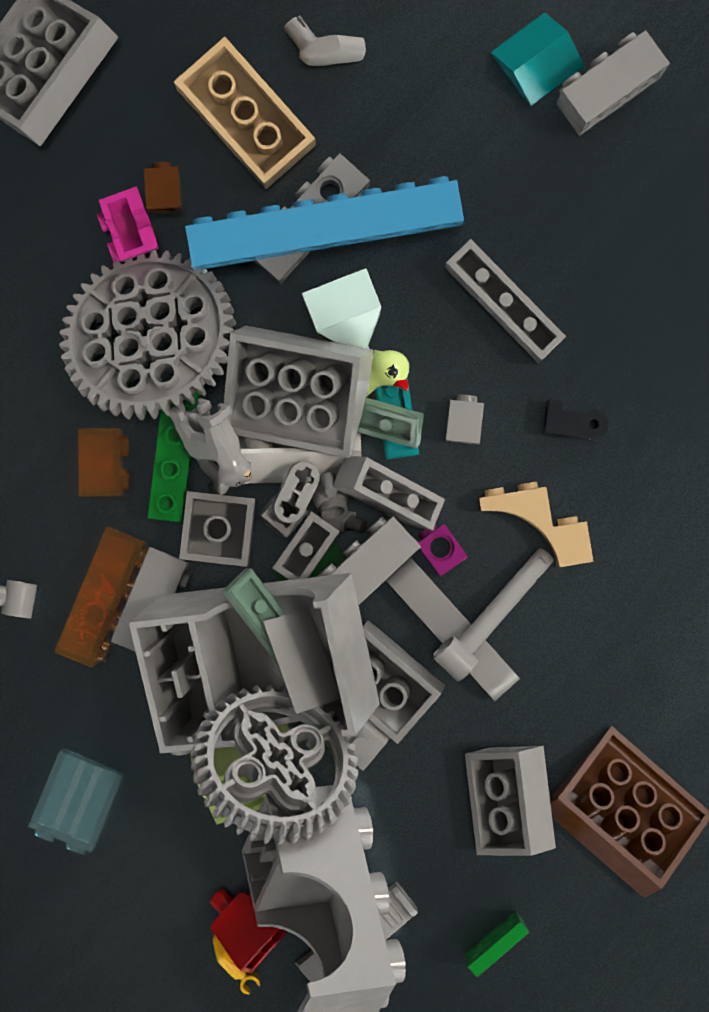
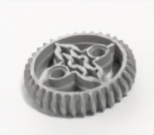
(273, 765)

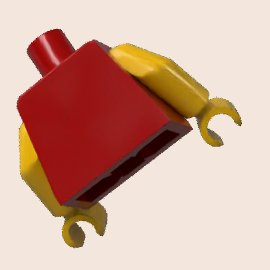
(238, 939)

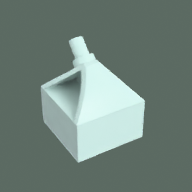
(344, 309)

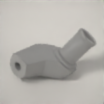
(326, 49)

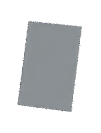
(302, 660)

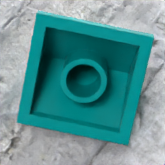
(538, 58)

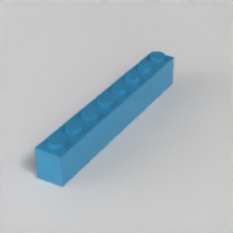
(325, 224)

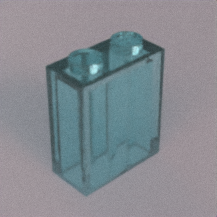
(76, 801)

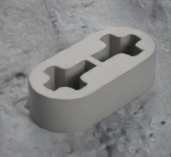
(303, 496)

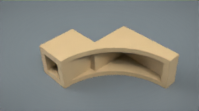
(567, 541)

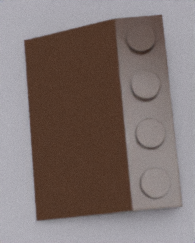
(628, 813)

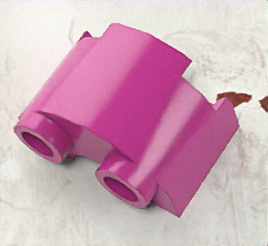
(128, 224)

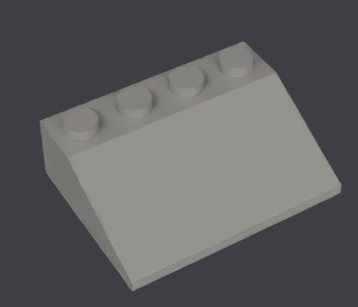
(46, 61)
(296, 389)

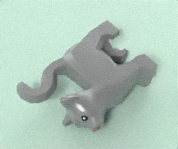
(210, 440)

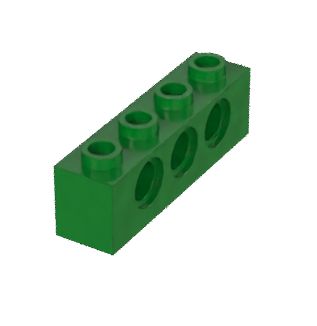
(170, 471)

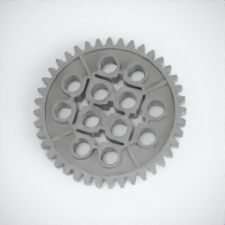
(104, 302)

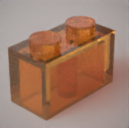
(102, 462)

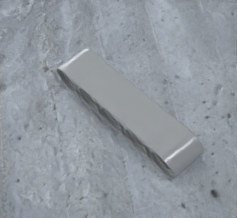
(447, 621)

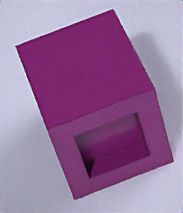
(449, 561)

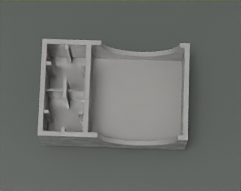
(201, 651)
(332, 904)

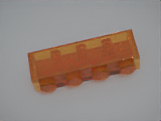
(101, 597)

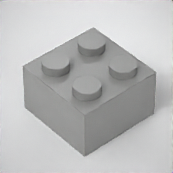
(217, 529)

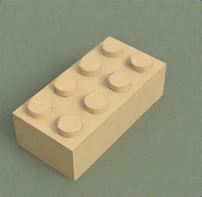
(245, 113)

